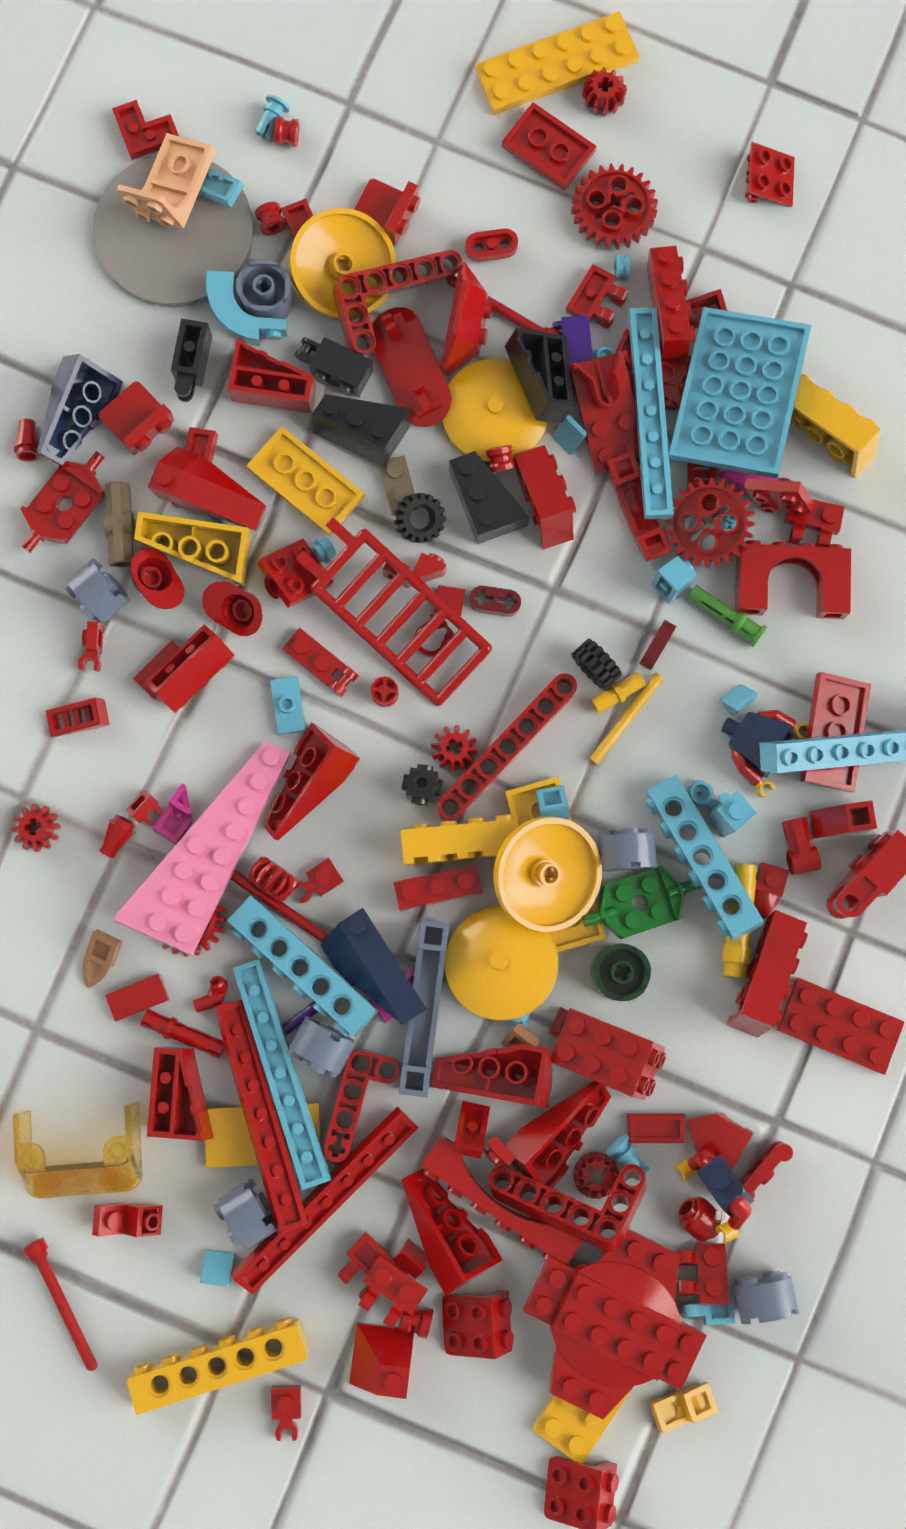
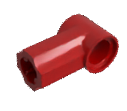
(801, 854)

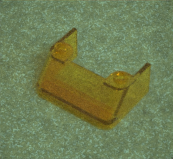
(117, 1173)

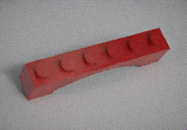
(450, 1168)

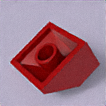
(381, 1360)

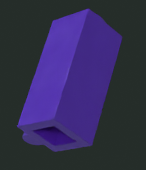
(578, 337)

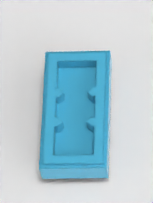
(220, 188)
(287, 705)

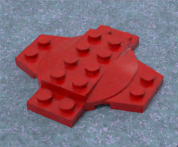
(614, 1324)

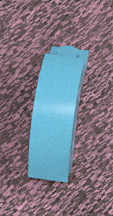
(221, 296)

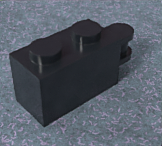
(190, 357)
(336, 365)

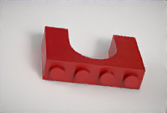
(827, 565)

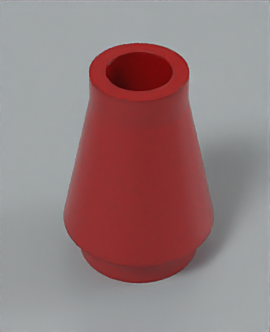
(27, 441)
(117, 834)

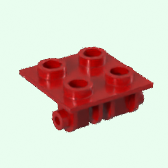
(769, 175)

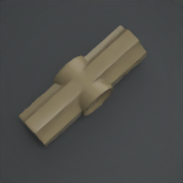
(119, 523)

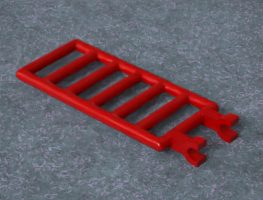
(423, 593)

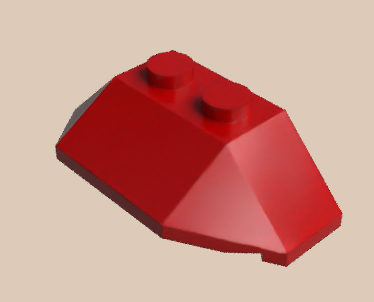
(466, 322)

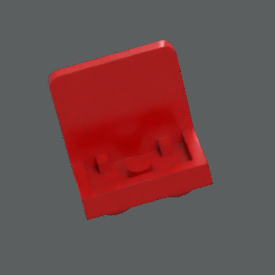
(389, 206)
(136, 417)
(477, 1325)
(581, 1493)

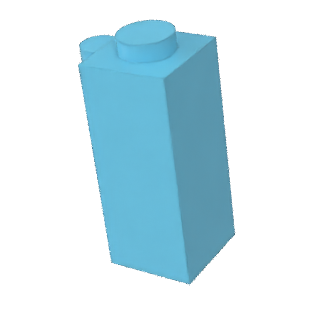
(730, 813)

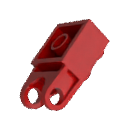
(870, 875)

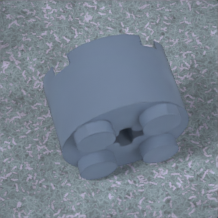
(260, 277)
(97, 591)
(627, 849)
(321, 1047)
(246, 1214)
(765, 1298)

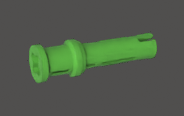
(737, 622)

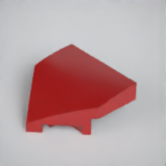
(720, 1135)

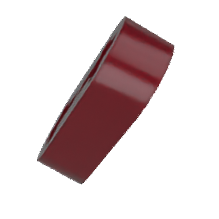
(493, 607)
(657, 644)

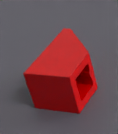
(843, 819)

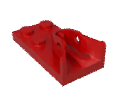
(606, 408)

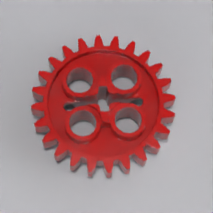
(629, 224)
(725, 541)

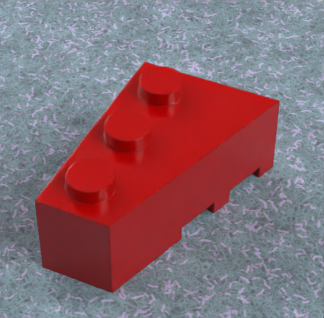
(177, 1097)

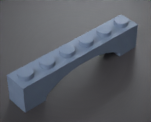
(422, 1028)

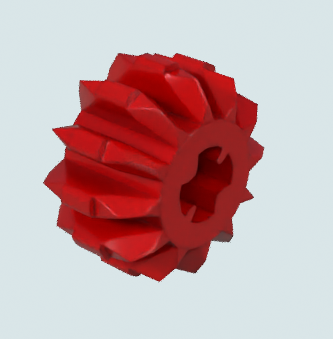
(604, 91)
(450, 757)
(30, 820)
(272, 878)

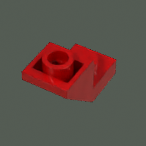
(427, 568)
(127, 1219)

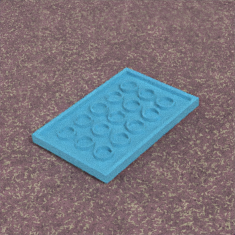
(740, 392)

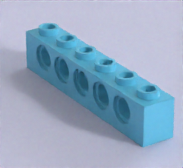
(833, 751)
(674, 793)
(243, 924)

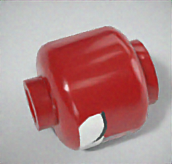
(699, 1218)

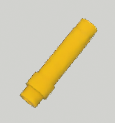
(737, 954)

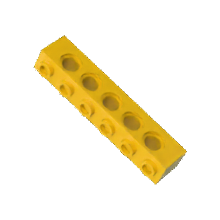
(149, 1396)

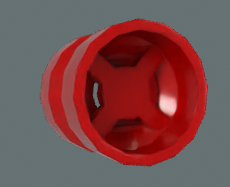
(418, 1322)

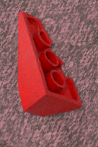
(201, 486)
(318, 770)
(508, 1073)
(550, 1139)
(450, 1241)

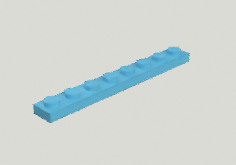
(650, 413)
(281, 1074)

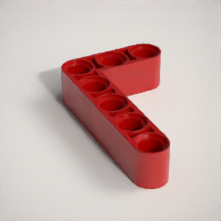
(386, 285)
(572, 1208)

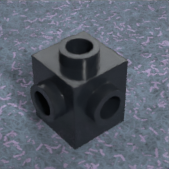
(418, 795)

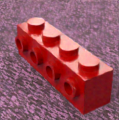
(668, 296)

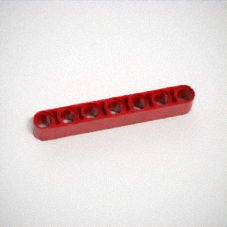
(513, 735)

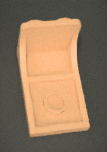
(171, 182)

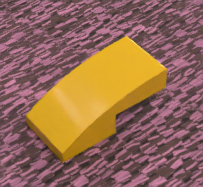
(683, 1406)

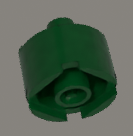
(635, 979)

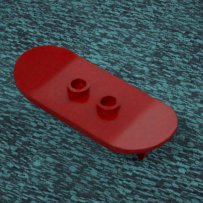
(411, 366)

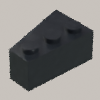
(361, 426)
(485, 499)

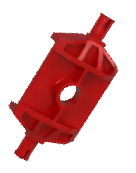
(68, 482)

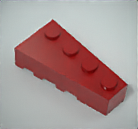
(769, 975)

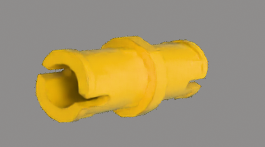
(617, 692)

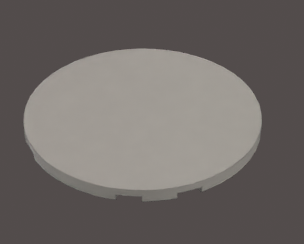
(165, 262)

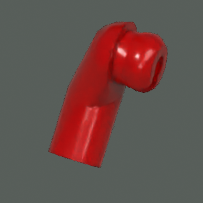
(215, 995)

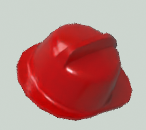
(157, 579)
(233, 608)

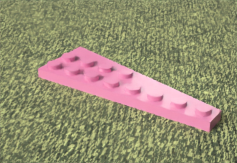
(190, 880)

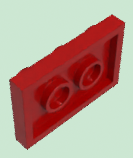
(548, 146)

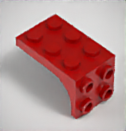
(608, 1055)

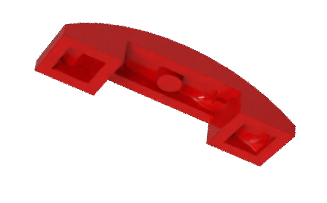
(628, 489)

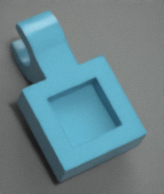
(712, 1313)

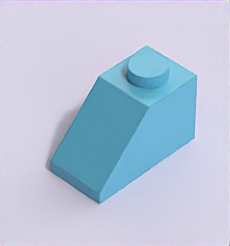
(673, 578)

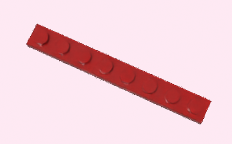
(260, 1117)
(326, 1199)

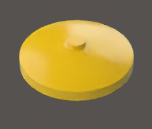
(331, 247)
(490, 410)
(547, 874)
(500, 965)

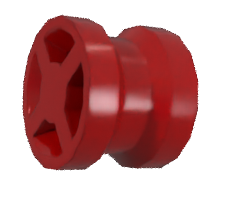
(286, 131)
(270, 218)
(500, 458)
(384, 686)

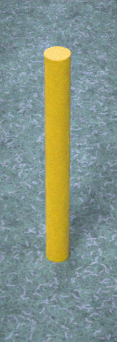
(626, 718)

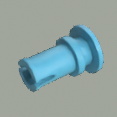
(271, 111)
(624, 1152)

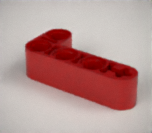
(354, 1105)

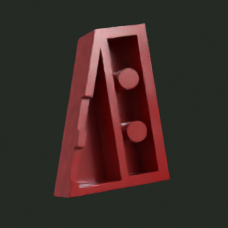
(269, 382)
(546, 495)

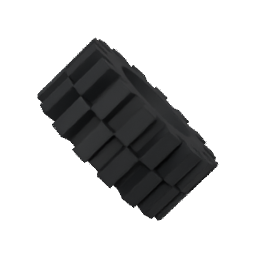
(435, 518)
(596, 664)

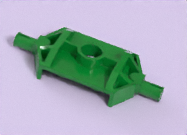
(661, 894)

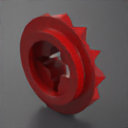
(582, 1174)

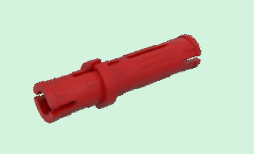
(178, 1031)

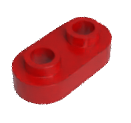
(490, 243)

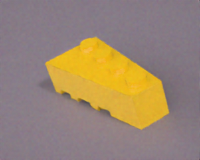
(835, 425)
(204, 544)
(456, 841)

